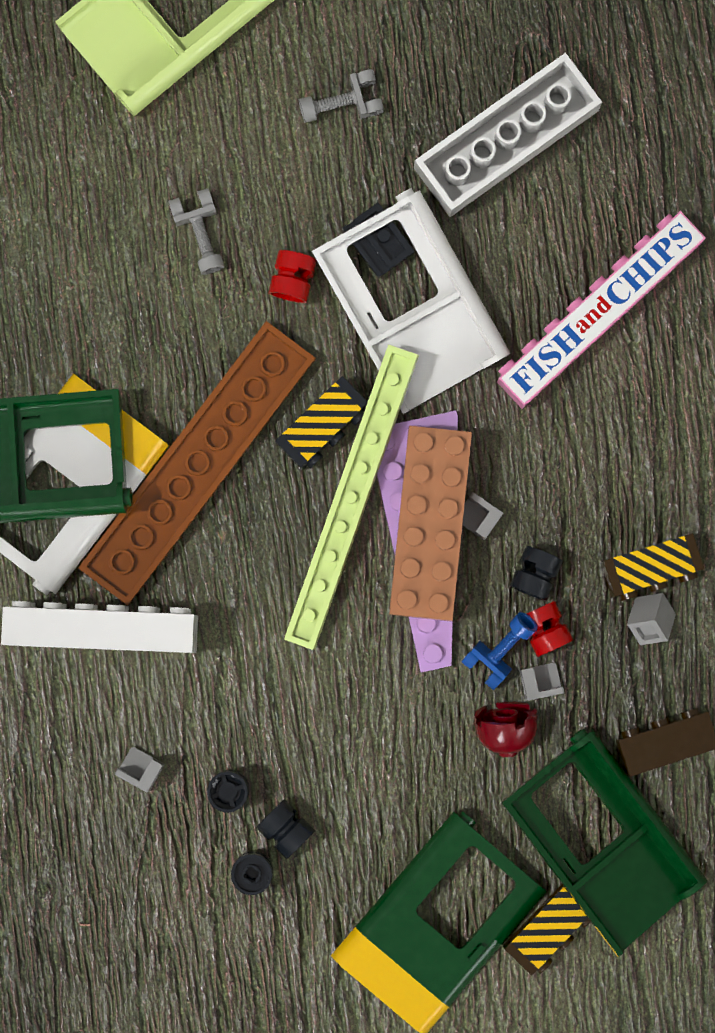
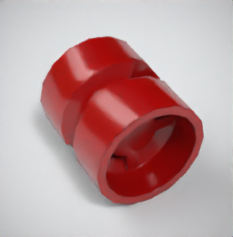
(292, 276)
(555, 636)

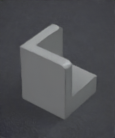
(480, 516)
(651, 619)
(541, 681)
(140, 769)

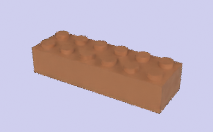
(430, 523)

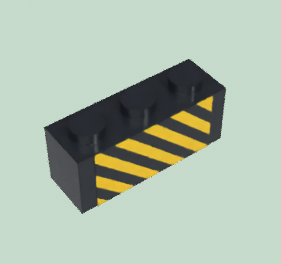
(322, 424)

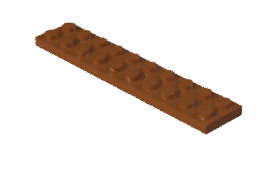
(197, 463)

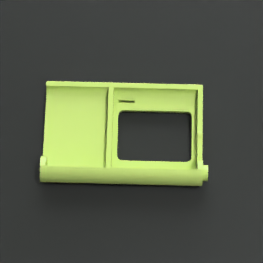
(139, 50)

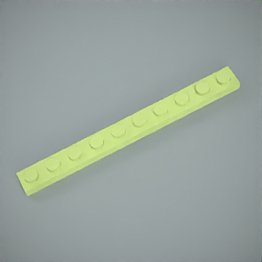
(351, 497)

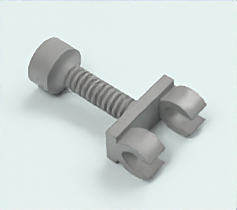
(310, 108)
(210, 262)

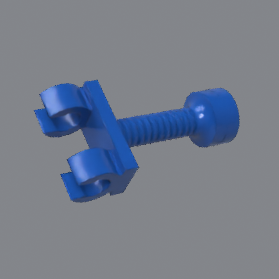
(522, 627)

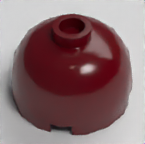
(506, 728)

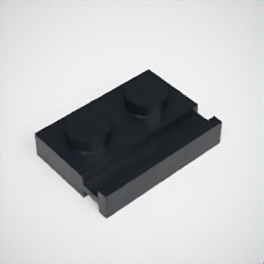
(382, 248)

